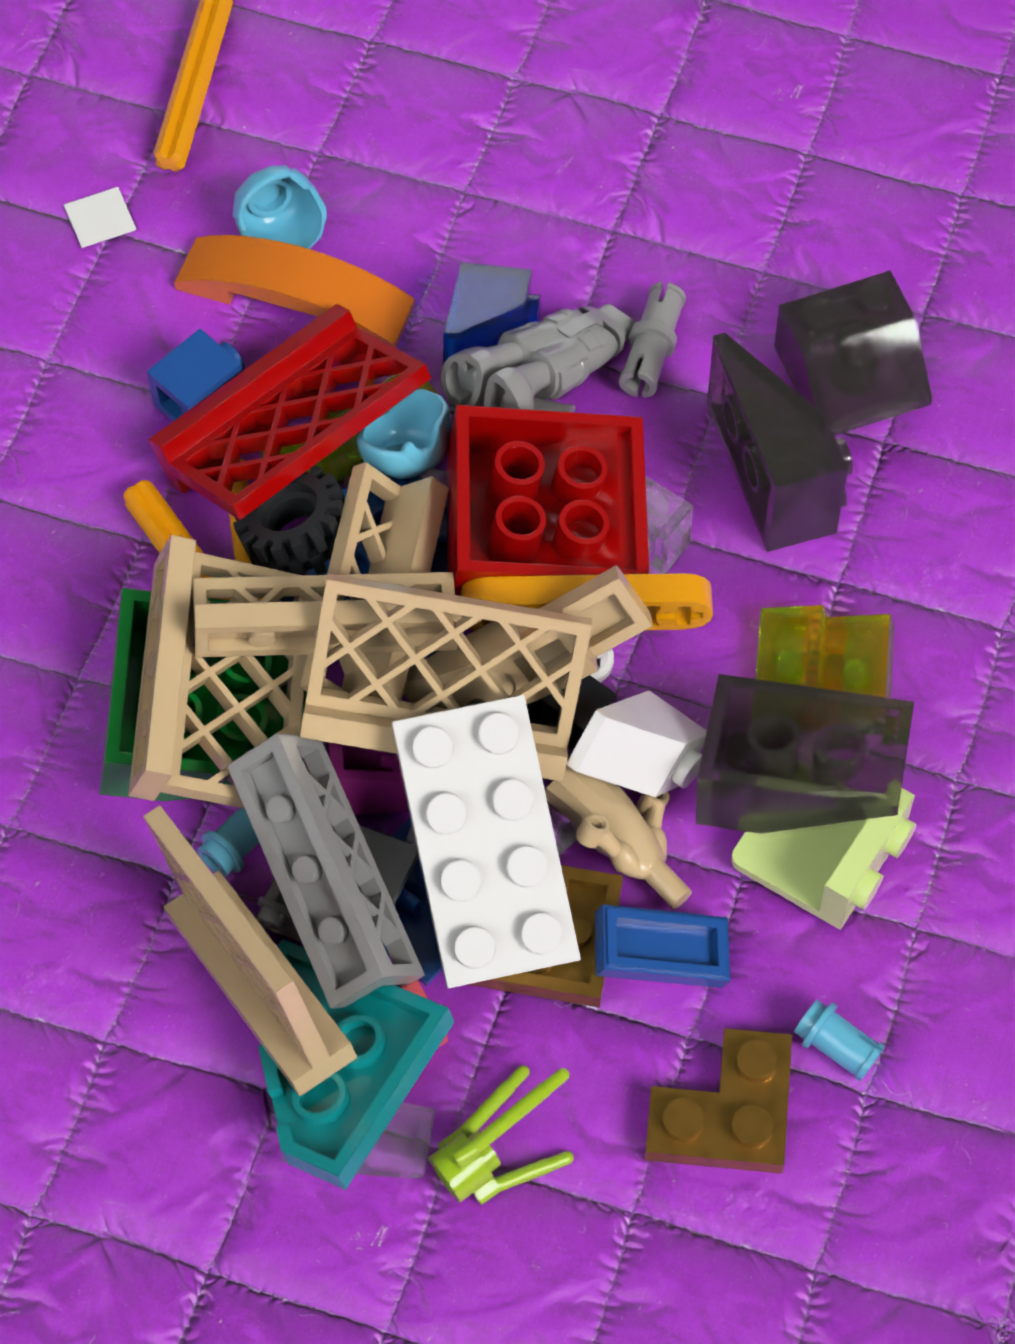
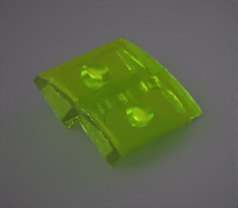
(826, 652)

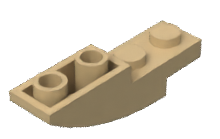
(606, 599)

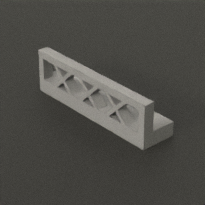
(322, 868)

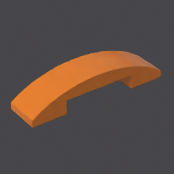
(295, 280)

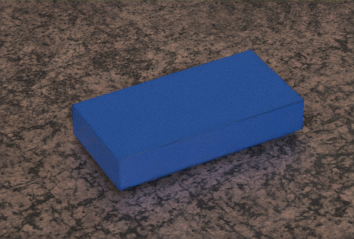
(662, 946)

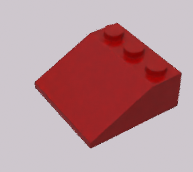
(545, 494)

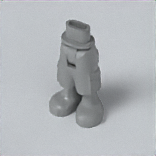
(537, 359)

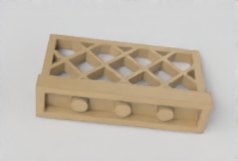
(167, 682)
(366, 720)
(249, 966)

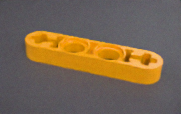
(673, 600)

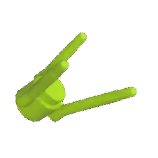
(466, 1155)

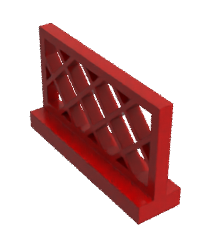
(286, 384)

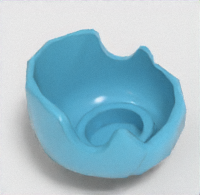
(280, 206)
(408, 436)

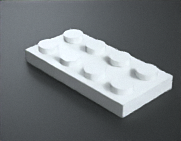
(485, 841)

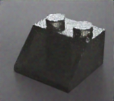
(854, 352)

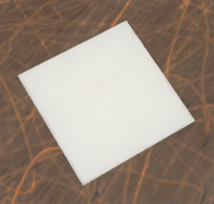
(100, 217)

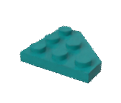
(344, 1116)

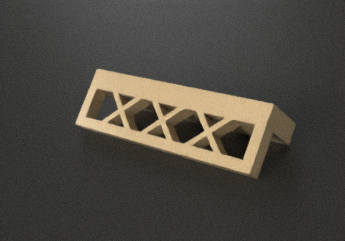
(399, 544)
(292, 627)

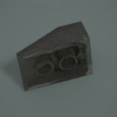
(778, 448)
(799, 756)

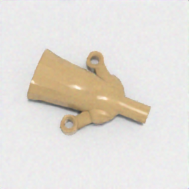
(615, 828)

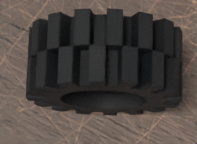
(302, 546)

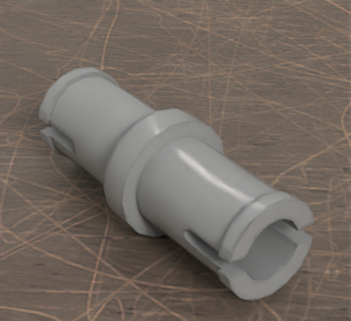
(652, 340)

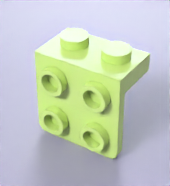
(827, 865)

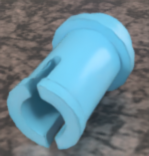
(228, 844)
(838, 1039)

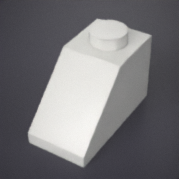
(640, 746)

